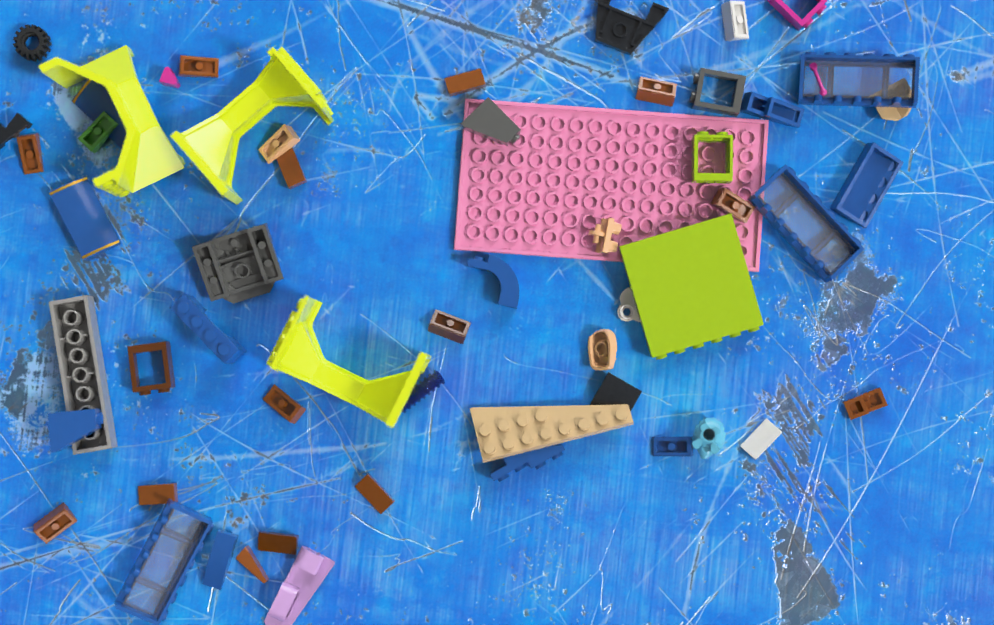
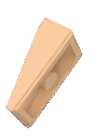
(279, 143)

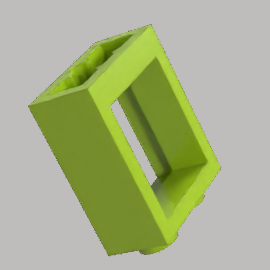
(721, 178)

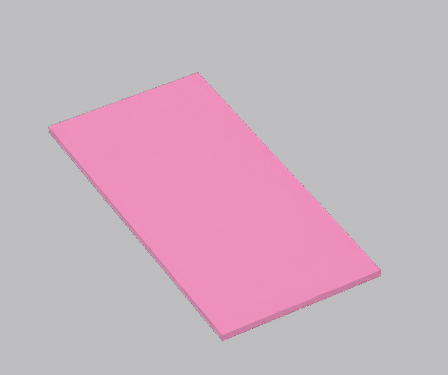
(598, 165)

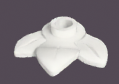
(627, 301)

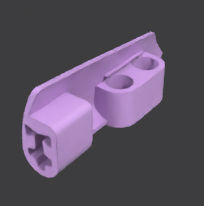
(300, 585)

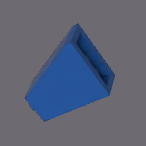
(72, 426)

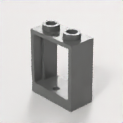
(737, 96)

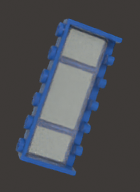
(860, 80)
(806, 223)
(163, 563)

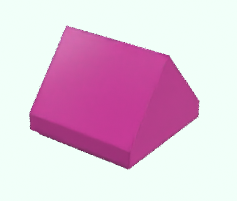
(168, 78)

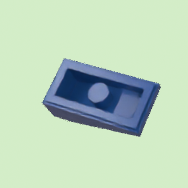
(672, 446)

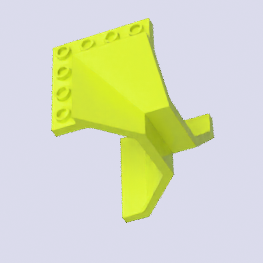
(216, 140)
(146, 150)
(301, 356)

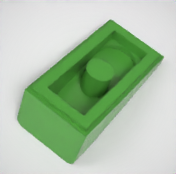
(98, 132)

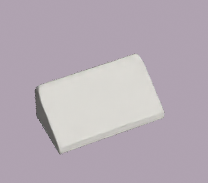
(734, 20)
(760, 439)

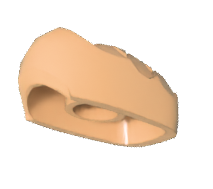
(602, 349)

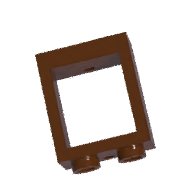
(168, 367)

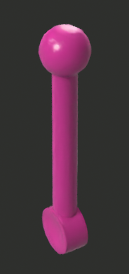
(813, 67)

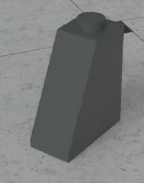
(492, 124)

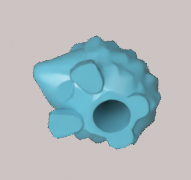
(708, 437)

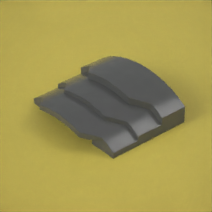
(239, 264)

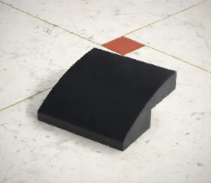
(615, 392)

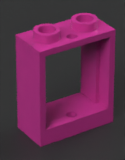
(793, 18)

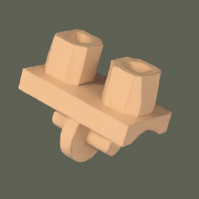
(603, 234)

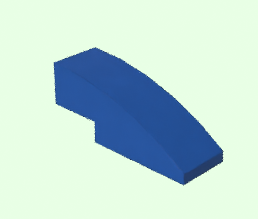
(771, 109)
(220, 559)

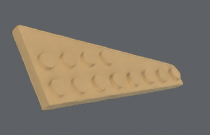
(521, 429)

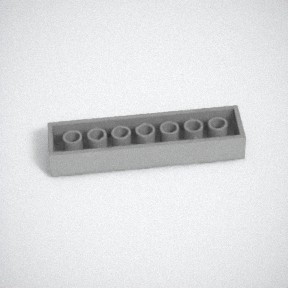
(83, 367)

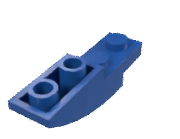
(535, 458)

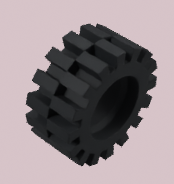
(22, 37)

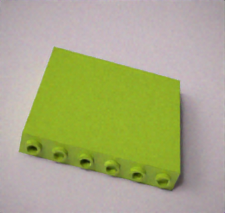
(691, 286)

